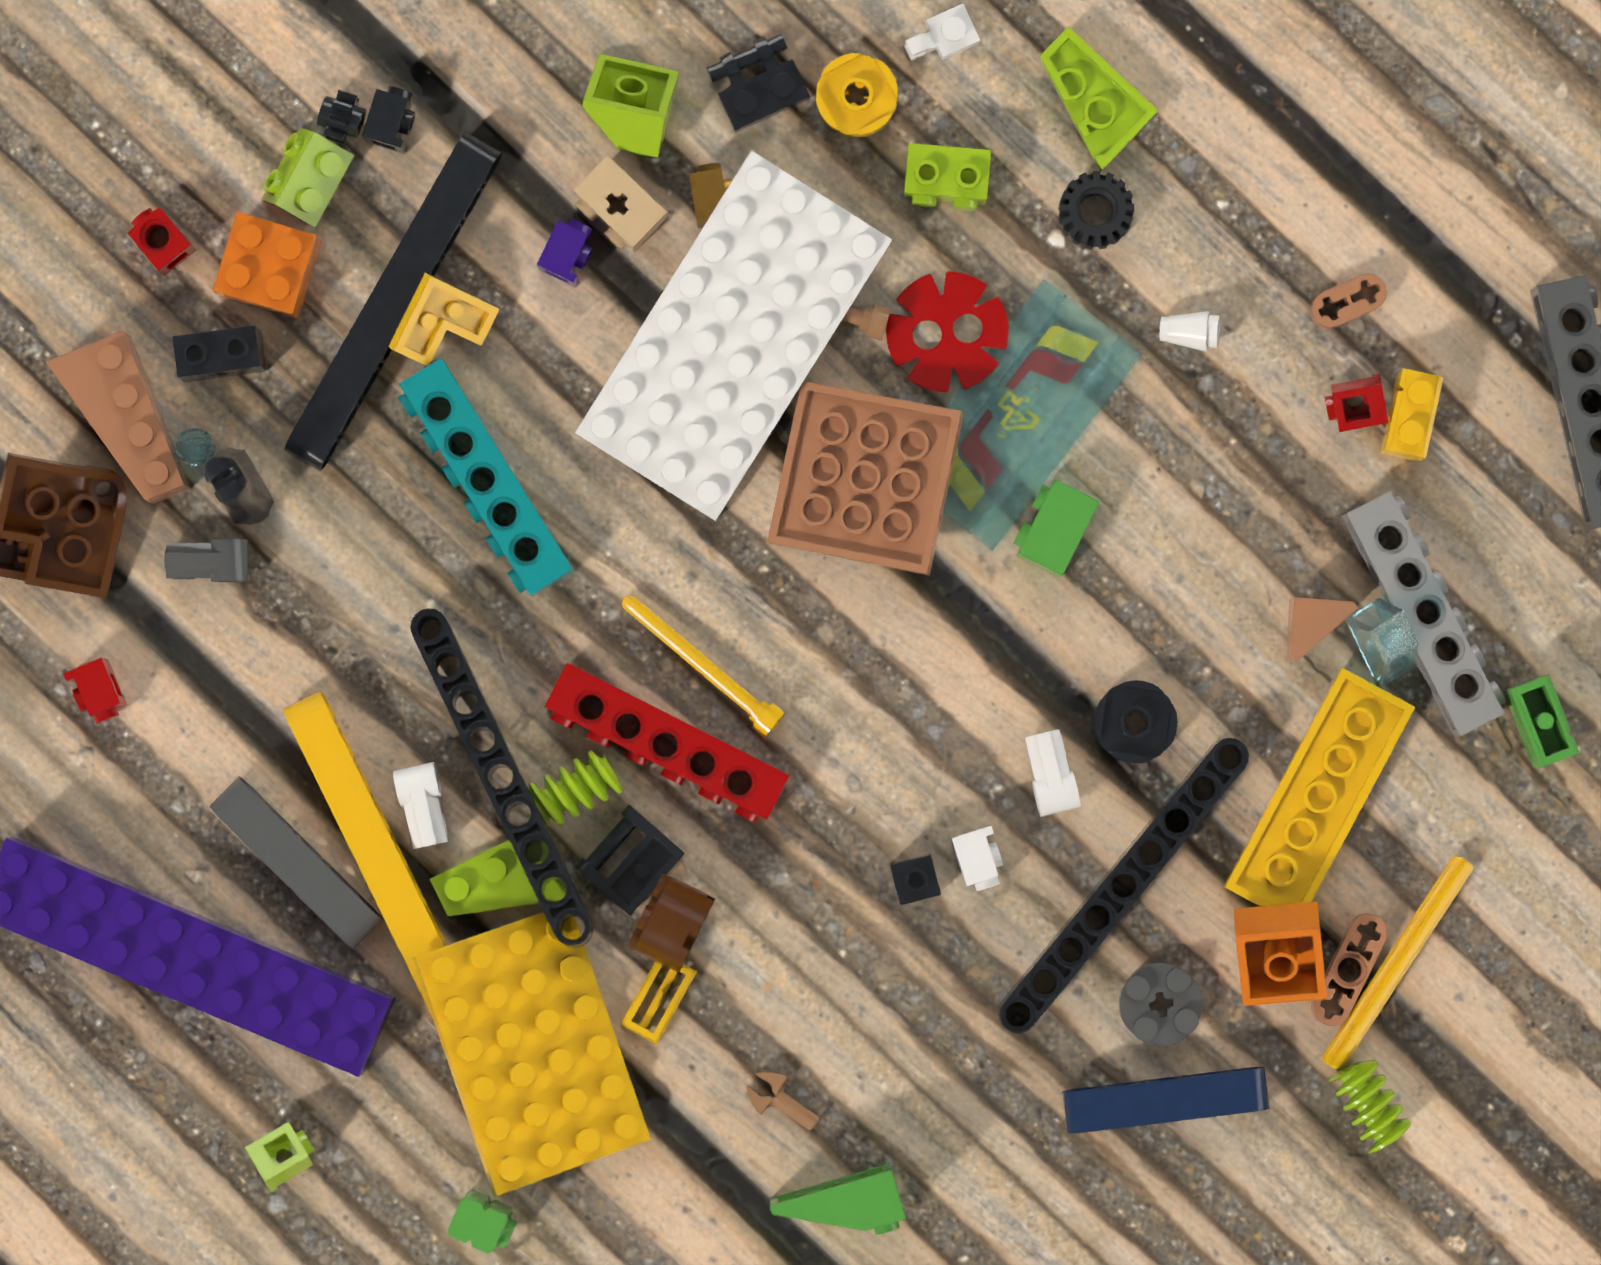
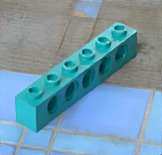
(438, 383)

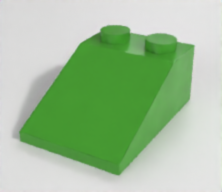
(852, 1201)

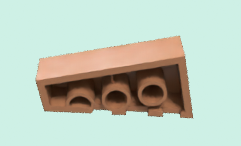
(120, 406)

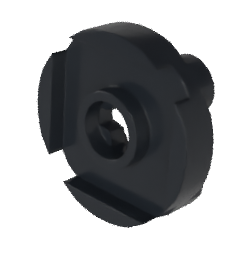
(1154, 708)

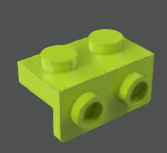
(306, 176)

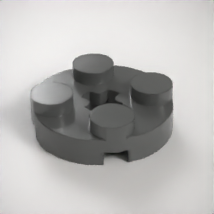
(1181, 1017)

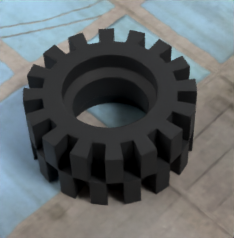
(1113, 192)

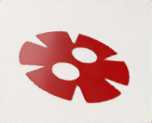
(926, 304)

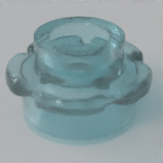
(194, 447)

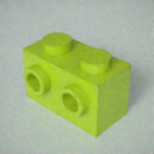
(947, 176)

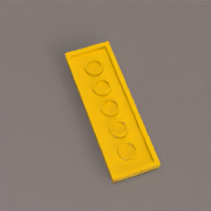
(1320, 793)

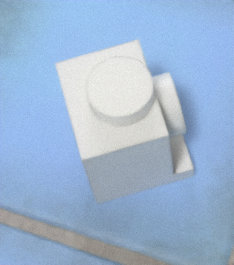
(977, 858)

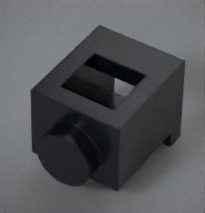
(389, 119)

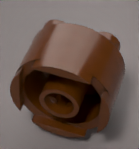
(671, 922)

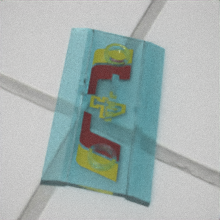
(1030, 409)

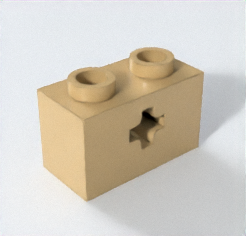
(611, 182)

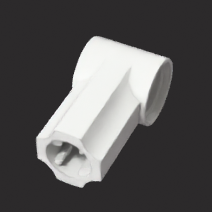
(1053, 782)
(420, 795)

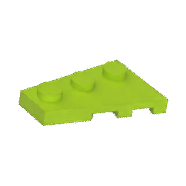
(493, 881)

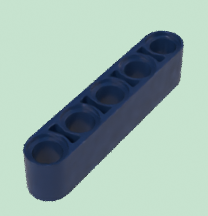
(1166, 1100)

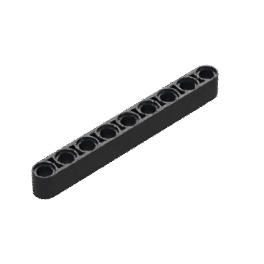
(368, 340)
(497, 757)
(1142, 876)

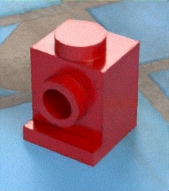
(1369, 413)
(97, 690)

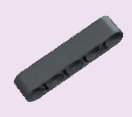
(296, 862)

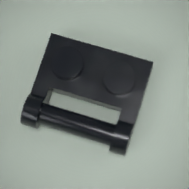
(639, 870)

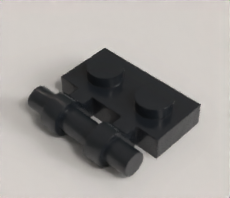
(761, 95)

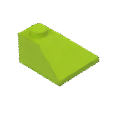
(631, 103)

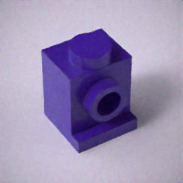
(566, 251)

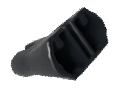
(238, 486)

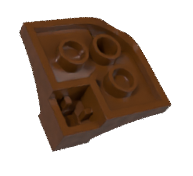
(58, 526)

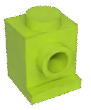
(270, 1147)

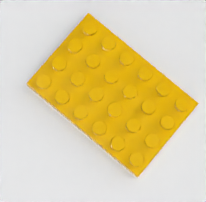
(531, 1051)

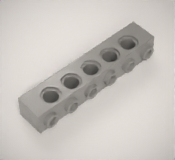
(1383, 564)

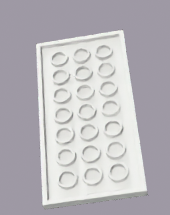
(733, 335)

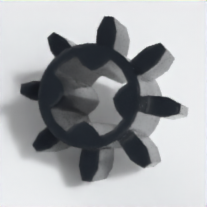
(341, 116)

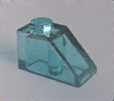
(1384, 640)

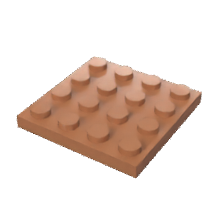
(865, 477)

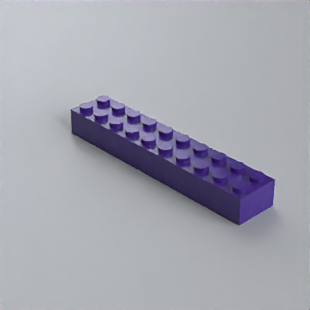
(190, 957)

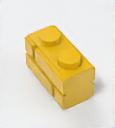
(1411, 415)

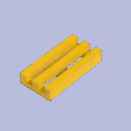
(641, 1028)

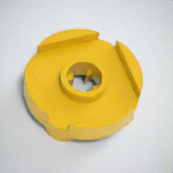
(862, 72)

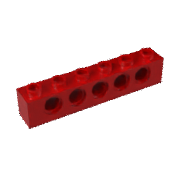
(577, 684)

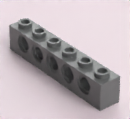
(1568, 385)

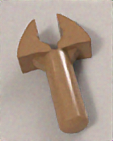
(781, 1100)

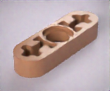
(1354, 937)

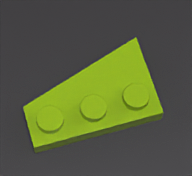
(1096, 97)

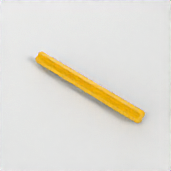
(1397, 962)

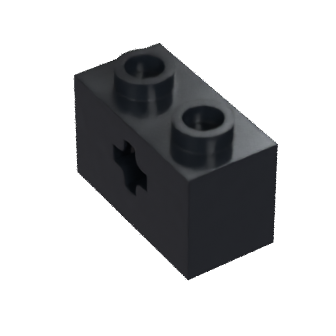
(219, 353)

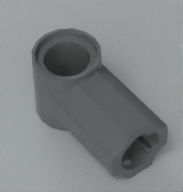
(220, 560)

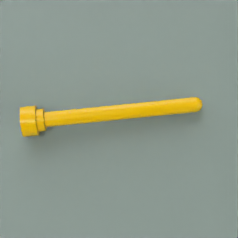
(761, 714)

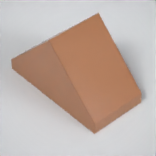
(1312, 621)

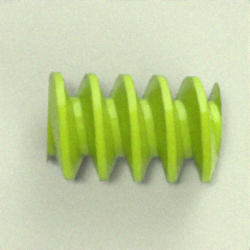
(575, 788)
(1371, 1103)

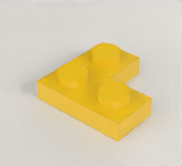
(433, 312)

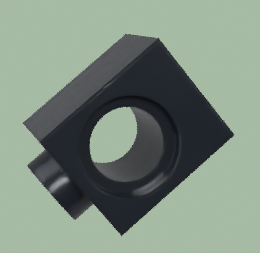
(915, 879)

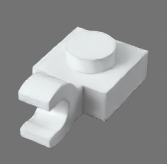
(947, 32)

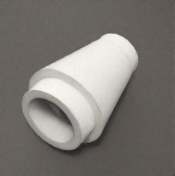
(1191, 330)

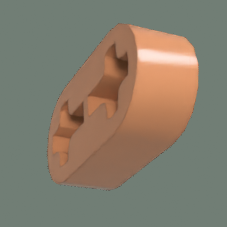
(1344, 292)

